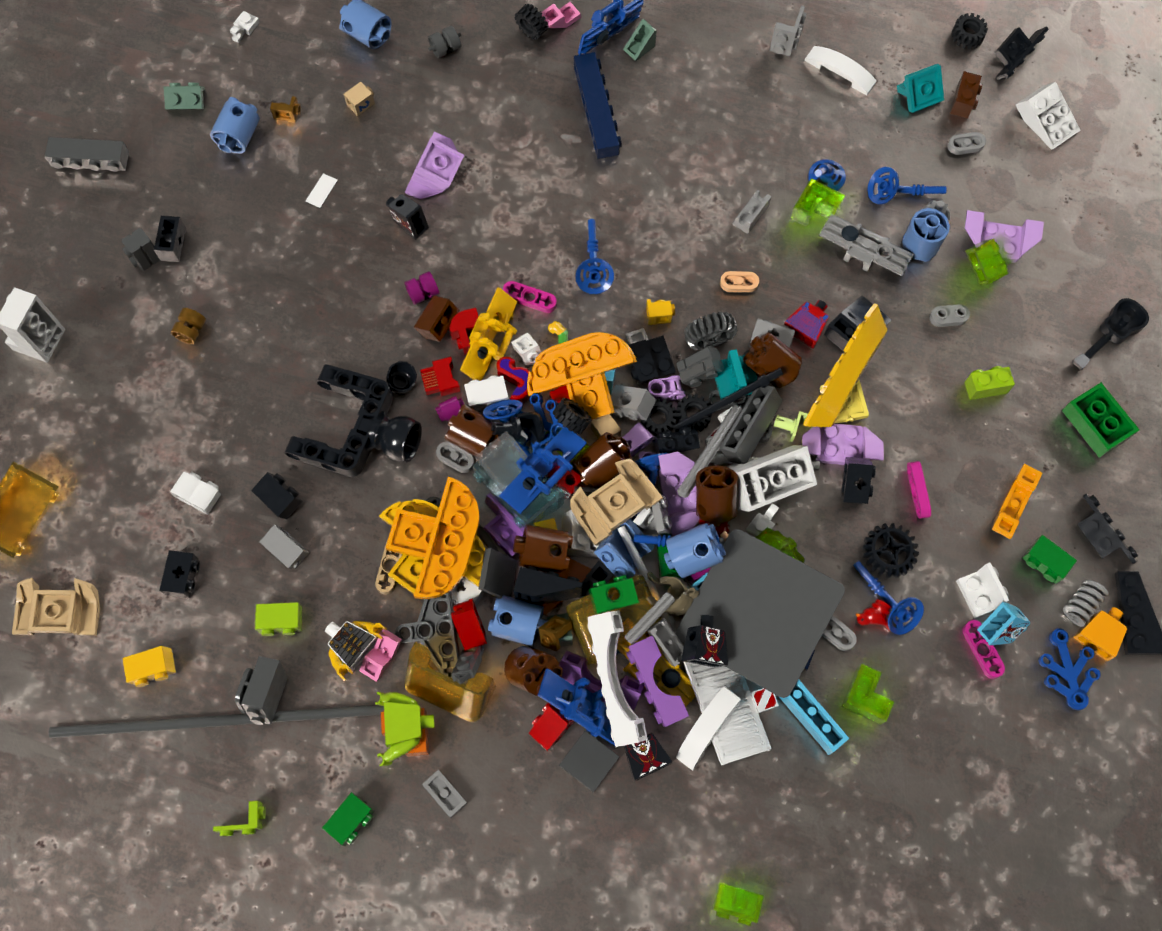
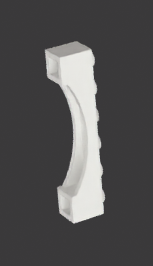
(624, 722)

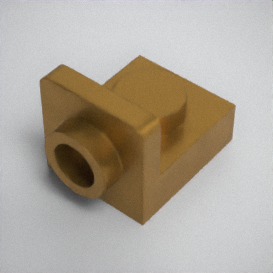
(286, 112)
(552, 631)

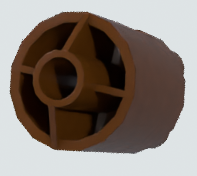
(770, 354)
(470, 431)
(599, 460)
(716, 494)
(536, 545)
(527, 666)

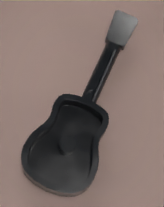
(1123, 321)

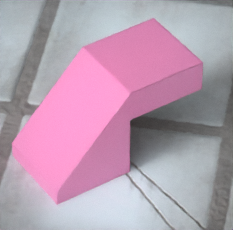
(561, 17)
(381, 655)

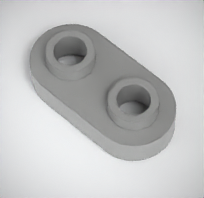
(964, 143)
(951, 315)
(455, 458)
(838, 631)

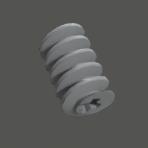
(1084, 601)

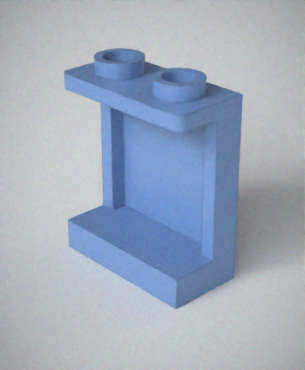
(615, 554)

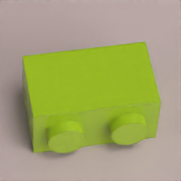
(278, 618)

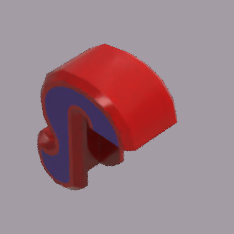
(516, 375)

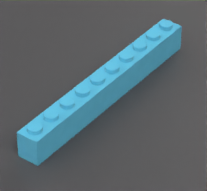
(809, 712)

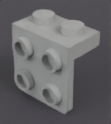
(785, 35)
(661, 523)

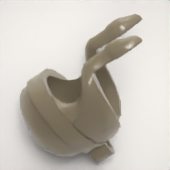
(679, 590)

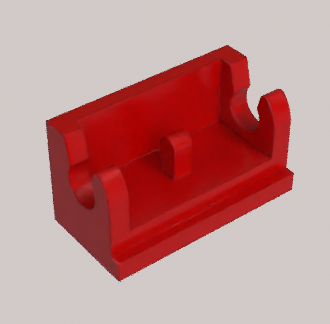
(469, 625)

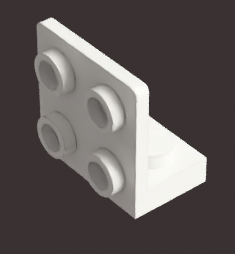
(983, 590)

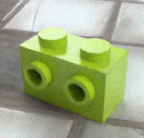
(989, 383)

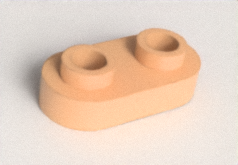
(739, 281)

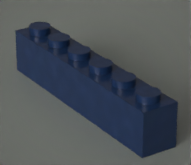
(596, 105)

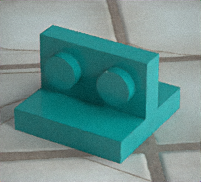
(923, 88)
(735, 375)

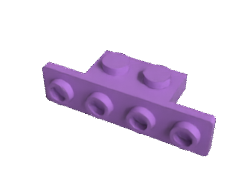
(502, 527)

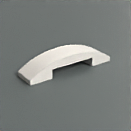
(843, 66)
(707, 727)

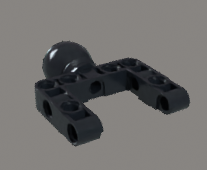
(396, 436)

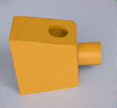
(1103, 633)

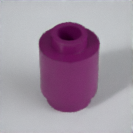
(449, 408)

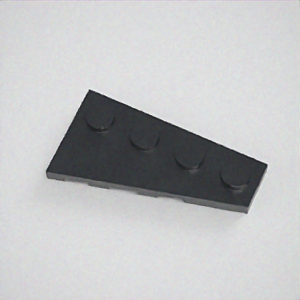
(1143, 629)

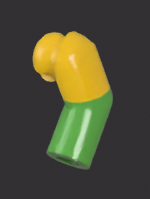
(560, 330)

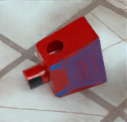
(808, 322)

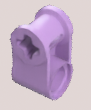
(669, 388)
(638, 438)

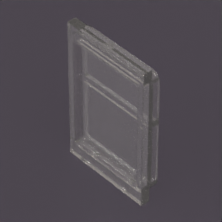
(500, 460)

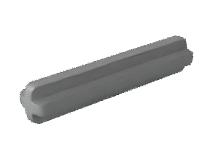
(649, 618)

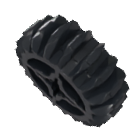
(888, 535)

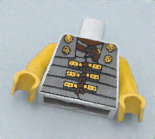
(351, 644)

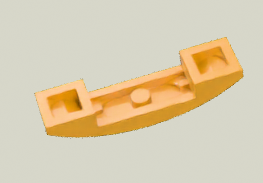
(1016, 500)

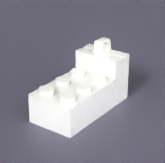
(30, 325)
(773, 477)

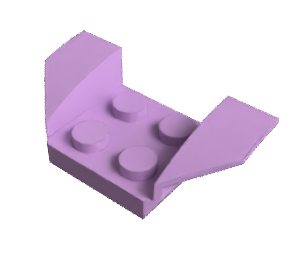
(435, 168)
(1012, 239)
(842, 441)
(672, 472)

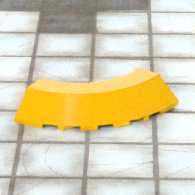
(848, 370)

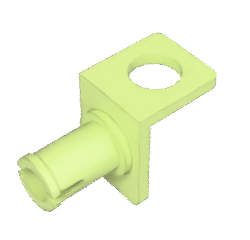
(790, 424)

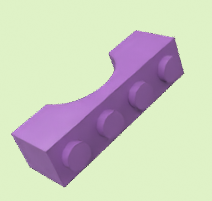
(575, 668)
(668, 708)

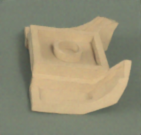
(614, 501)
(56, 610)

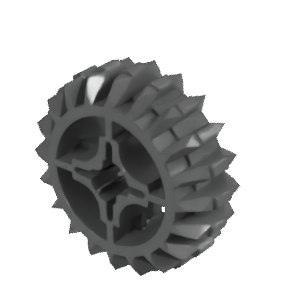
(710, 330)

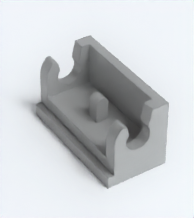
(752, 212)
(284, 547)
(667, 641)

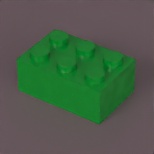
(1100, 420)

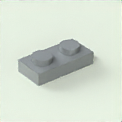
(444, 793)

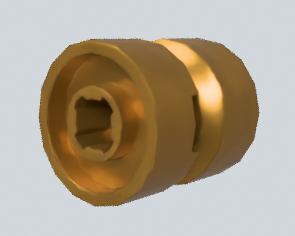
(188, 325)

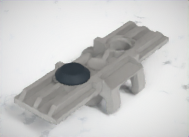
(847, 236)

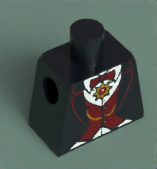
(408, 215)
(705, 644)
(646, 757)

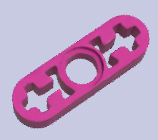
(545, 296)
(919, 489)
(970, 637)

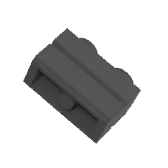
(140, 249)
(700, 366)

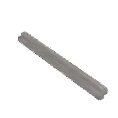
(709, 451)

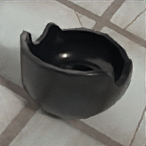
(401, 377)

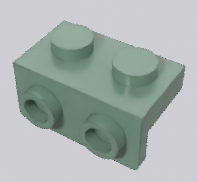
(183, 97)

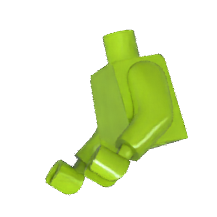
(402, 725)

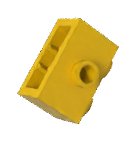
(149, 666)

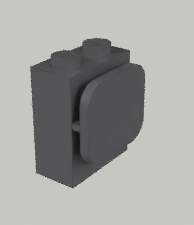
(261, 690)

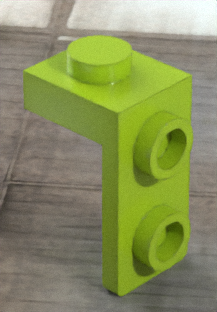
(256, 815)

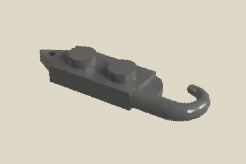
(467, 664)

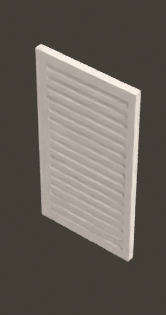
(743, 731)

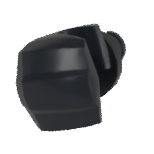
(521, 427)

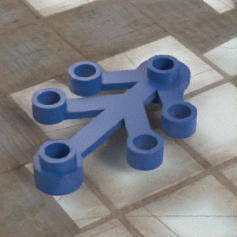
(553, 428)
(1069, 671)

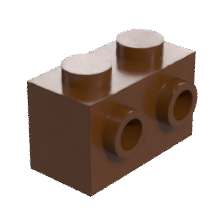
(965, 95)
(436, 318)

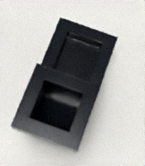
(596, 574)

